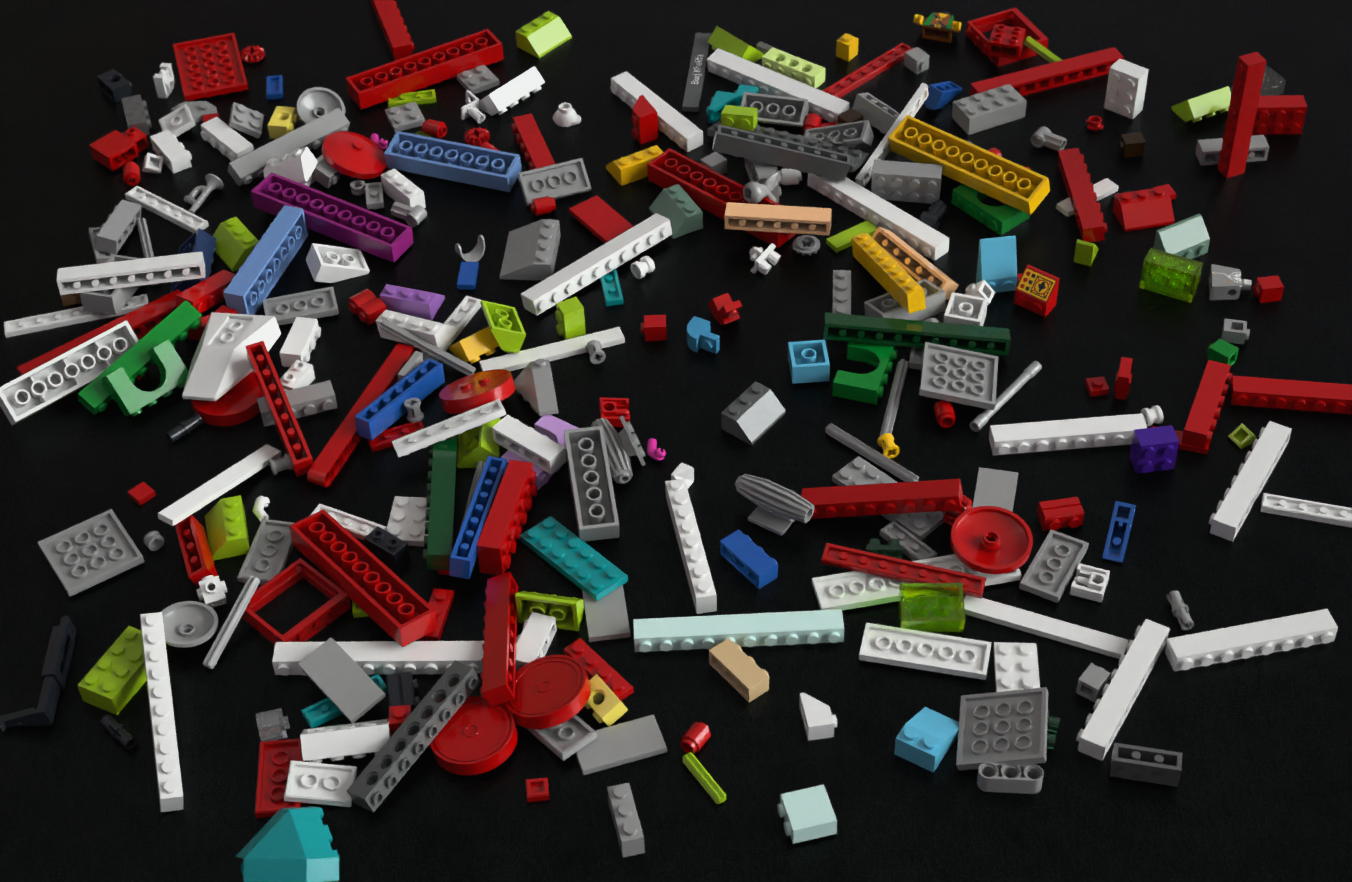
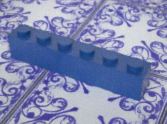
(390, 405)

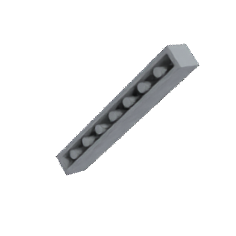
(311, 135)

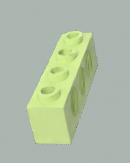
(794, 67)

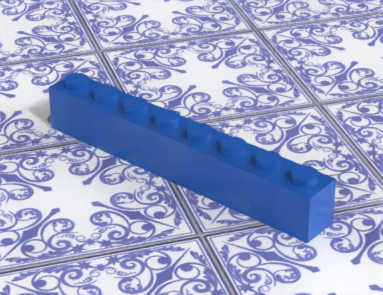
(465, 549)

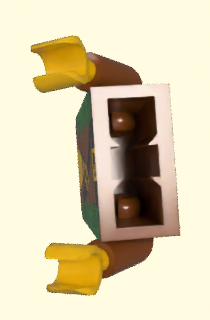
(938, 26)

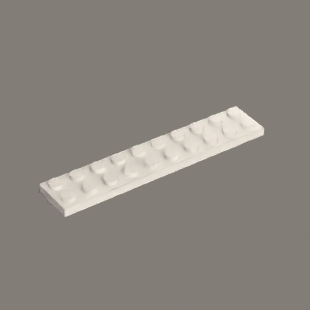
(862, 589)

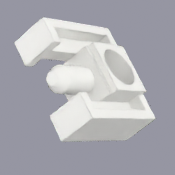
(164, 81)
(1095, 584)

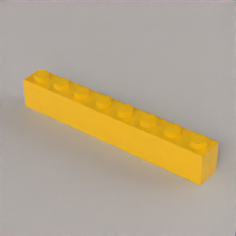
(888, 273)

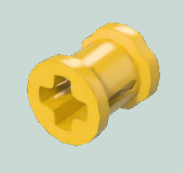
(888, 445)

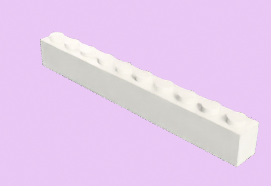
(773, 83)
(882, 214)
(596, 264)
(386, 656)
(161, 713)

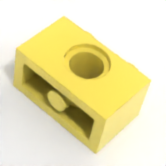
(282, 121)
(610, 709)

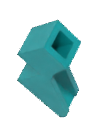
(725, 98)

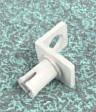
(472, 108)

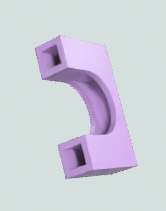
(554, 430)

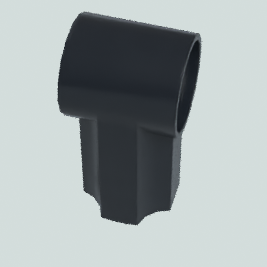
(934, 214)

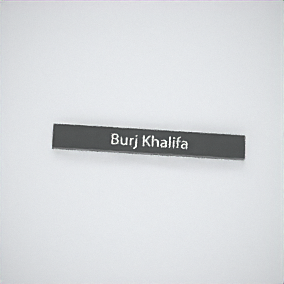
(696, 73)

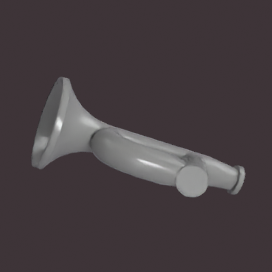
(213, 182)

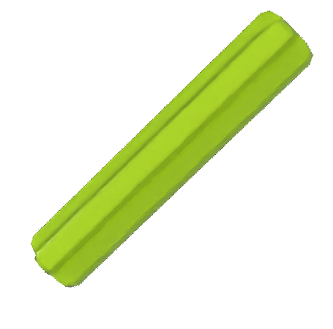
(1041, 50)
(704, 778)

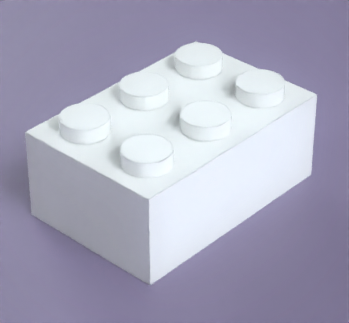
(1126, 88)

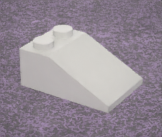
(335, 263)

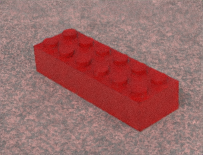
(506, 518)

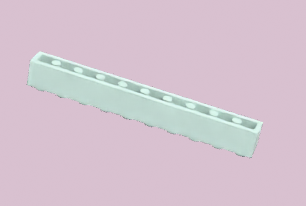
(743, 629)

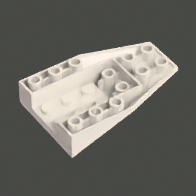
(222, 354)

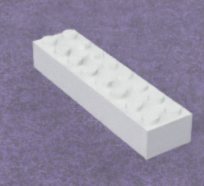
(64, 373)

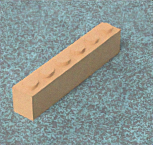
(778, 218)
(912, 261)

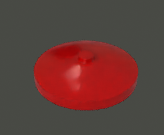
(354, 155)
(991, 540)

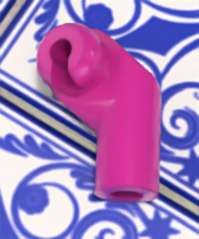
(383, 144)
(653, 452)

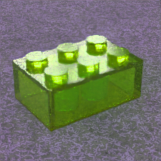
(1170, 275)
(931, 607)

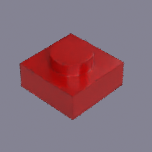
(1097, 386)

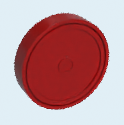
(477, 390)
(234, 406)
(549, 692)
(475, 738)

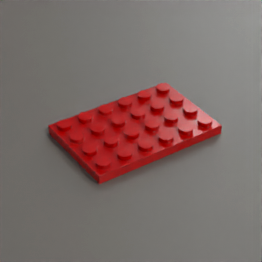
(210, 67)

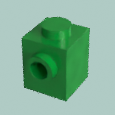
(1222, 352)

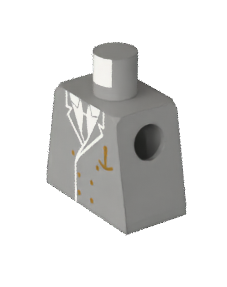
(1226, 283)

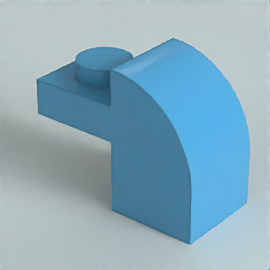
(700, 337)

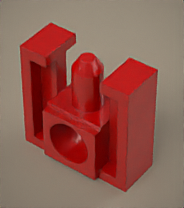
(1123, 379)
(614, 408)

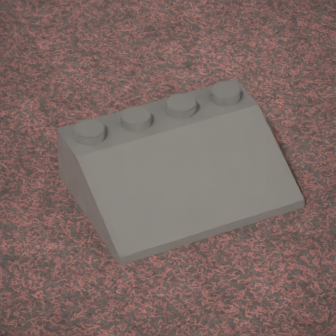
(531, 251)

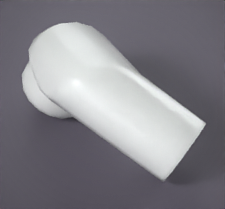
(258, 508)

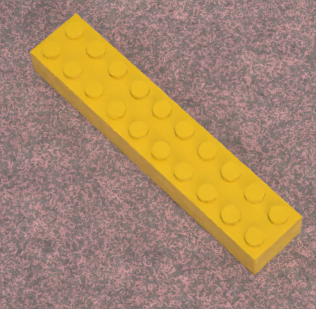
(970, 164)

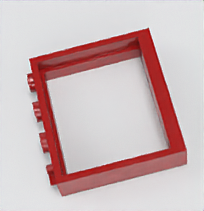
(1011, 16)
(314, 622)

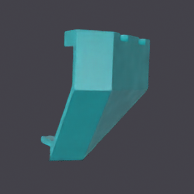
(291, 849)

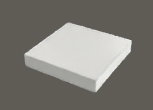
(178, 121)

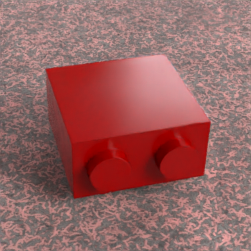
(1006, 41)
(114, 150)

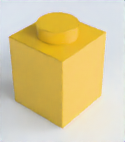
(847, 47)

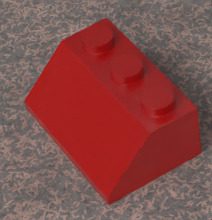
(1143, 209)

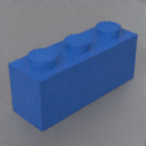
(749, 559)

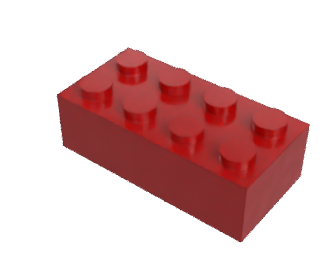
(1280, 115)

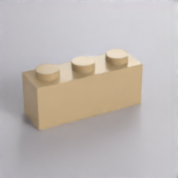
(739, 669)

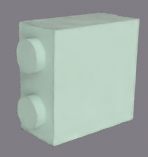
(807, 814)

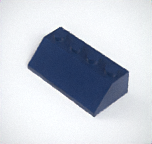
(197, 242)

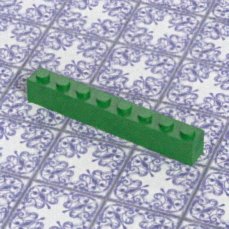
(137, 358)

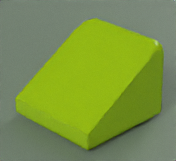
(1242, 436)

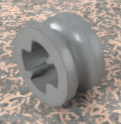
(357, 187)
(153, 540)

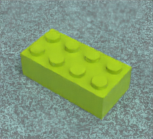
(116, 674)

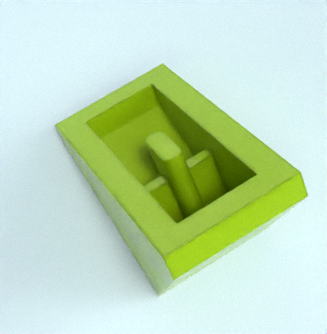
(1085, 252)

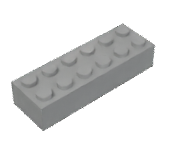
(591, 484)

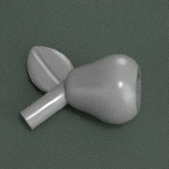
(755, 192)

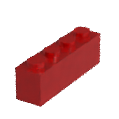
(207, 292)
(195, 549)

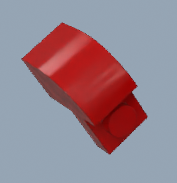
(724, 309)

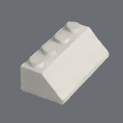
(511, 92)
(431, 331)
(344, 740)

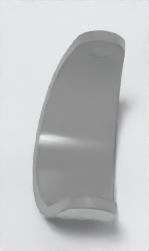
(474, 255)

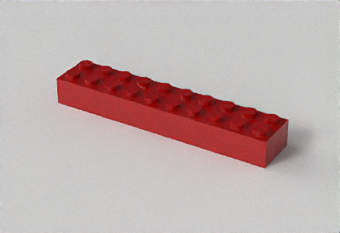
(424, 68)
(706, 188)
(364, 578)

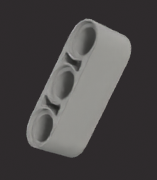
(1010, 779)

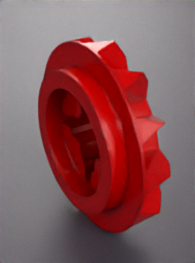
(256, 51)
(471, 138)

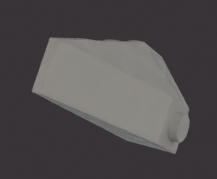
(848, 134)
(537, 387)

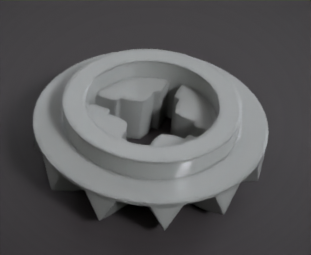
(806, 240)

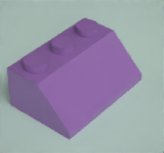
(411, 301)

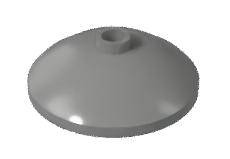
(316, 101)
(189, 623)

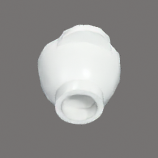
(566, 116)

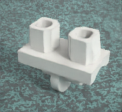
(761, 257)

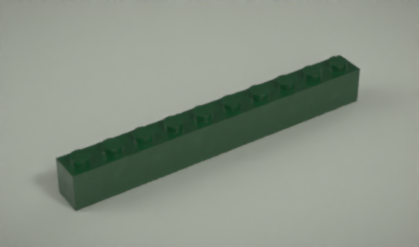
(915, 333)
(441, 504)

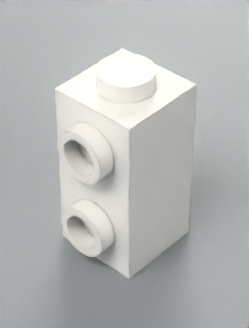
(298, 376)

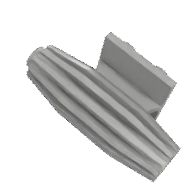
(619, 448)
(776, 504)

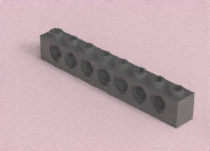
(413, 736)

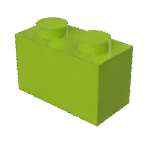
(739, 117)
(570, 318)

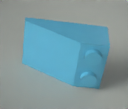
(998, 263)
(926, 738)

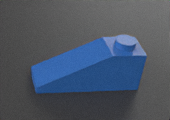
(941, 94)
(1119, 531)

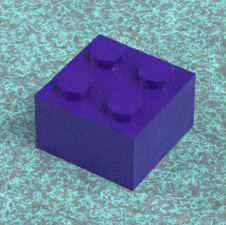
(1154, 449)

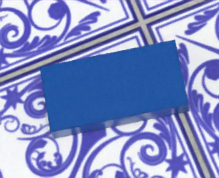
(274, 87)
(468, 275)

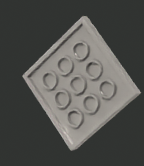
(959, 376)
(90, 552)
(1003, 728)

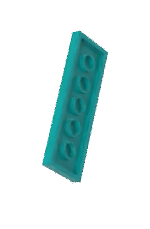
(574, 558)

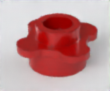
(1094, 123)

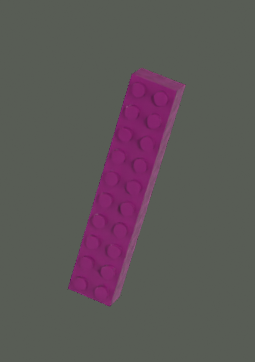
(335, 217)

